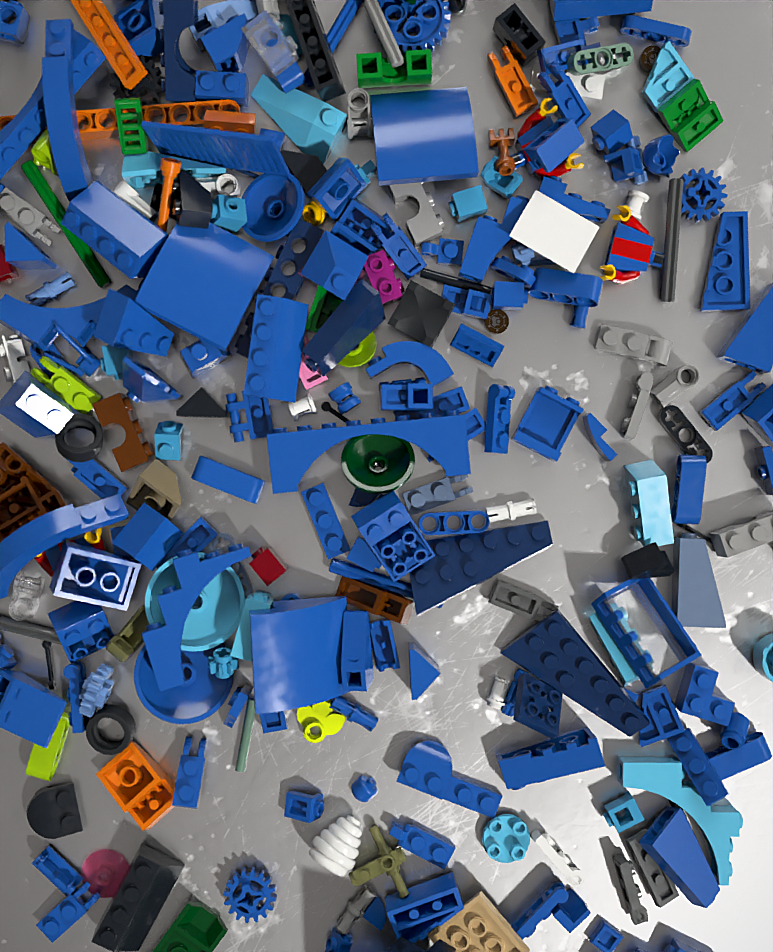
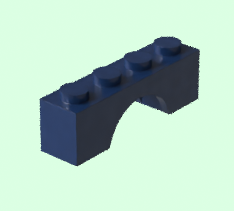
(179, 76)

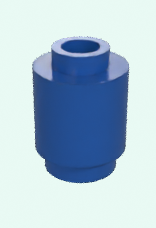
(735, 733)

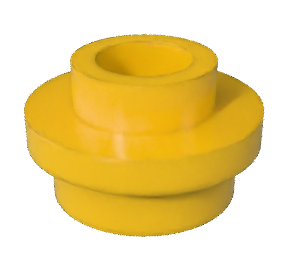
(313, 214)

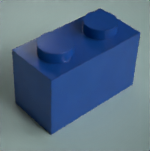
(222, 86)

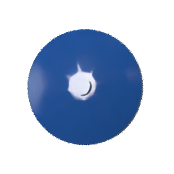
(188, 702)

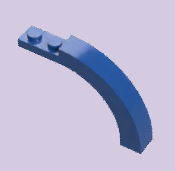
(61, 108)
(52, 529)

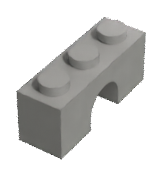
(425, 225)
(743, 537)

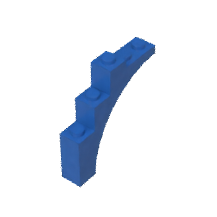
(491, 236)
(164, 640)

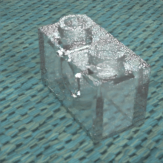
(275, 57)

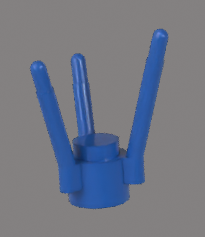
(87, 361)

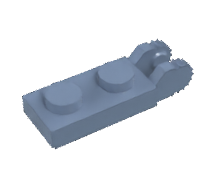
(434, 494)

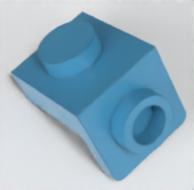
(501, 184)
(168, 440)

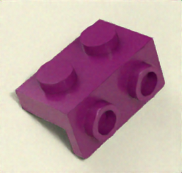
(381, 276)

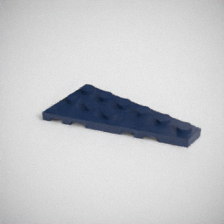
(472, 559)
(566, 662)

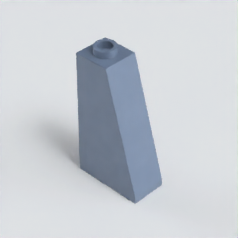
(694, 586)

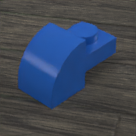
(407, 397)

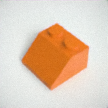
(230, 121)

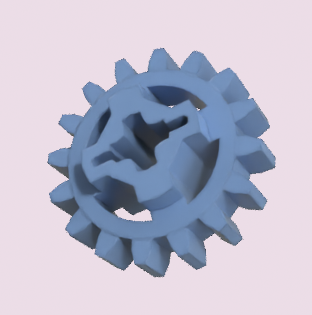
(96, 690)

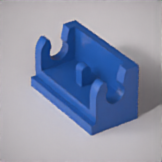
(554, 144)
(383, 644)

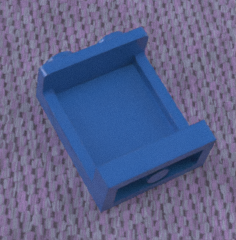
(547, 423)

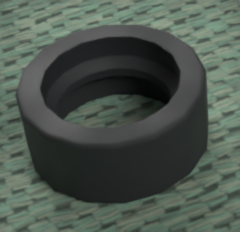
(85, 453)
(104, 745)

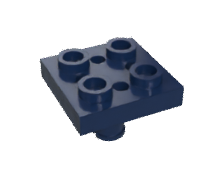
(532, 708)

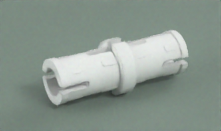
(511, 510)

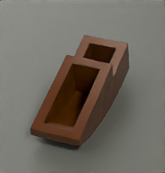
(376, 600)

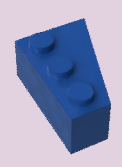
(130, 327)
(424, 907)

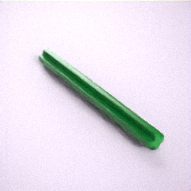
(58, 212)

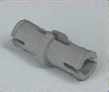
(355, 909)

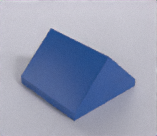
(337, 188)
(23, 252)
(148, 536)
(422, 670)

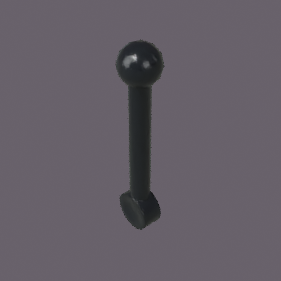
(326, 406)
(699, 534)
(52, 683)

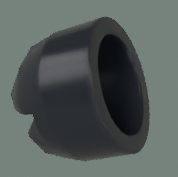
(453, 7)

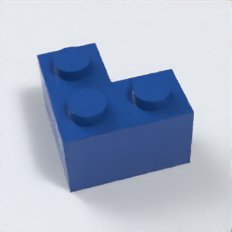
(697, 696)

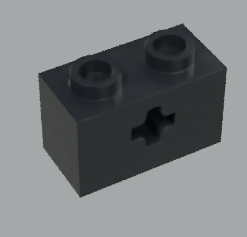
(518, 34)

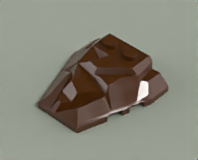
(23, 493)

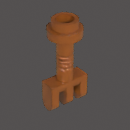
(504, 165)

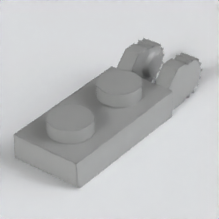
(25, 215)
(637, 404)

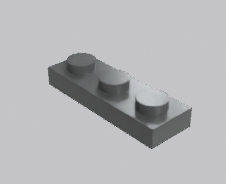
(658, 883)

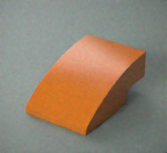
(139, 785)

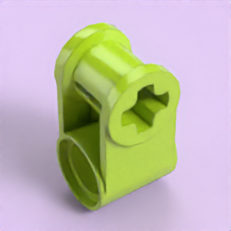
(43, 153)

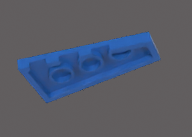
(728, 272)

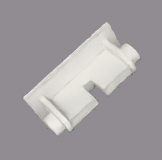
(10, 351)

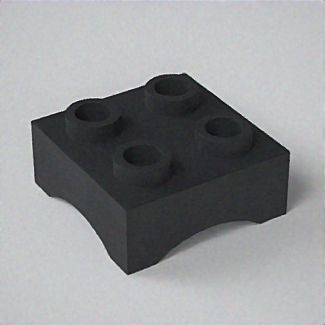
(421, 313)

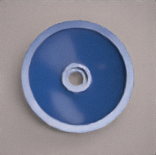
(264, 201)

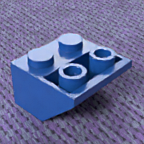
(227, 45)
(81, 628)

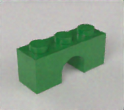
(377, 71)

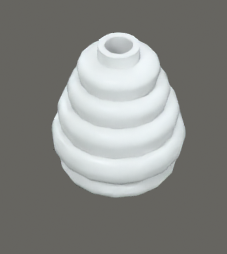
(338, 845)

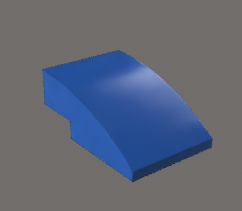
(356, 230)

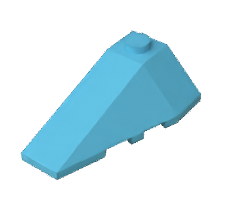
(303, 118)

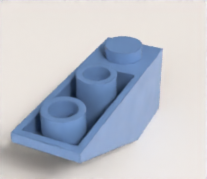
(217, 15)

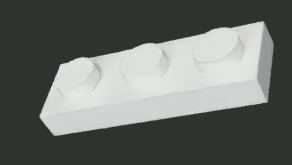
(589, 85)

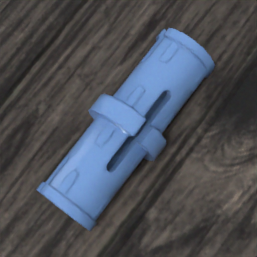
(51, 289)

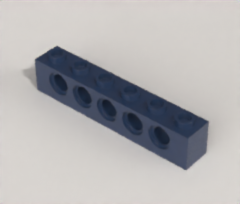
(304, 233)

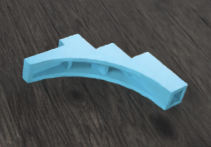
(715, 822)

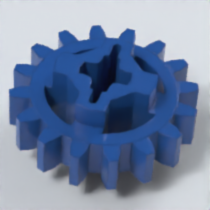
(708, 188)
(243, 903)

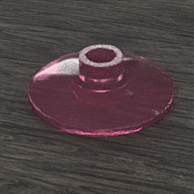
(106, 862)

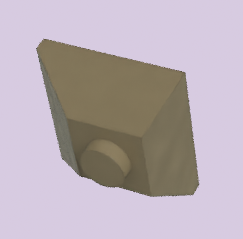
(158, 489)

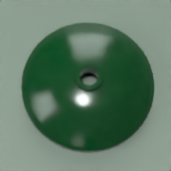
(370, 451)

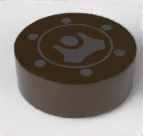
(649, 57)
(496, 321)

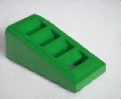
(137, 146)

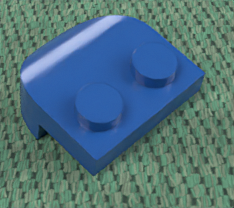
(427, 768)

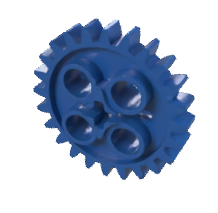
(428, 30)

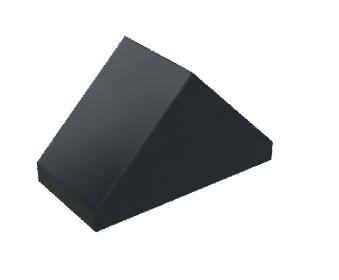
(202, 405)

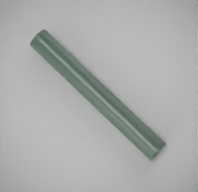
(245, 736)

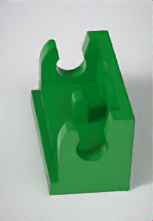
(322, 308)

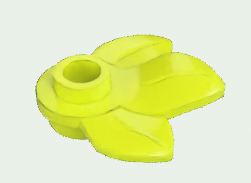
(322, 717)

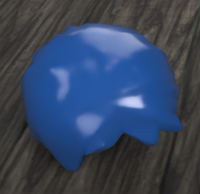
(660, 155)

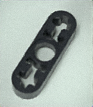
(678, 417)

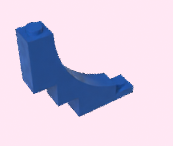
(38, 323)

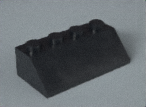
(137, 901)

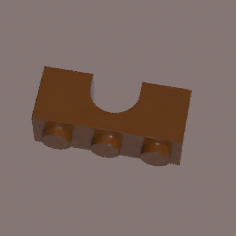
(134, 450)

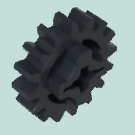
(146, 90)

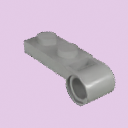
(634, 345)

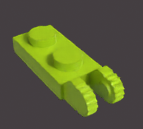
(66, 386)

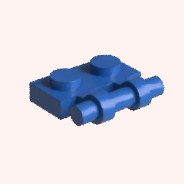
(257, 414)

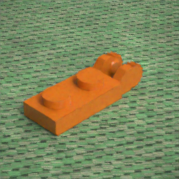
(513, 82)

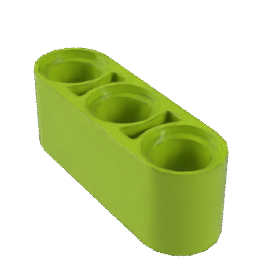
(44, 761)

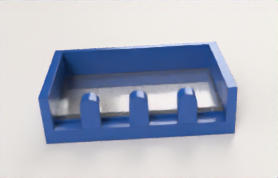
(645, 630)

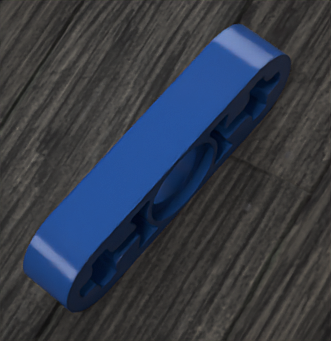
(655, 30)

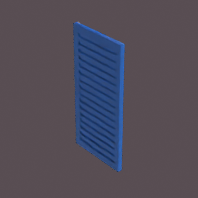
(218, 147)

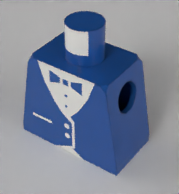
(202, 357)

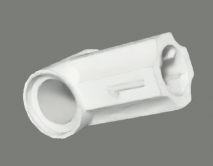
(216, 184)
(129, 195)

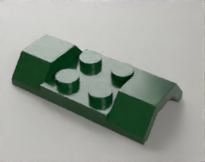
(193, 931)

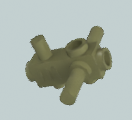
(386, 862)

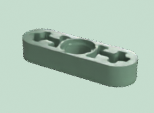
(593, 66)

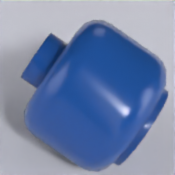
(364, 788)

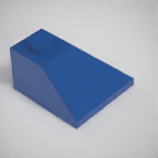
(141, 27)
(334, 265)

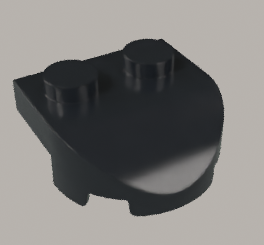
(54, 812)

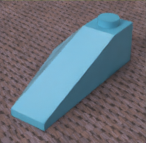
(145, 172)

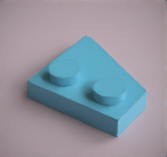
(666, 77)

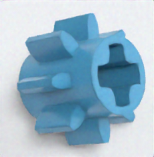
(222, 663)

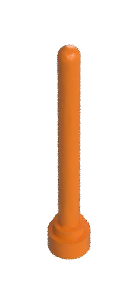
(169, 168)

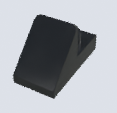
(647, 563)

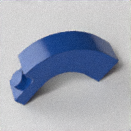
(414, 353)

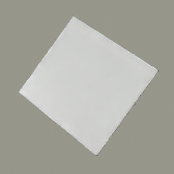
(554, 231)

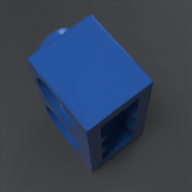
(17, 30)

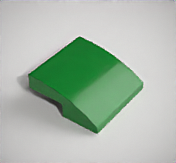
(690, 115)

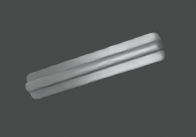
(384, 33)

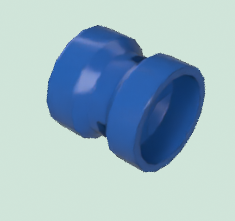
(342, 393)

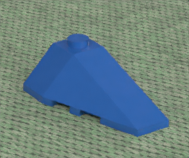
(145, 384)

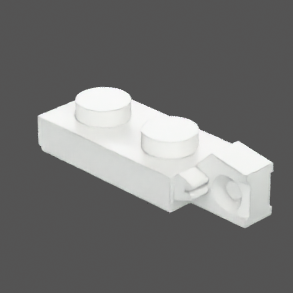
(545, 843)

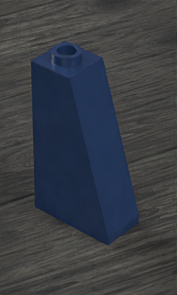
(345, 328)

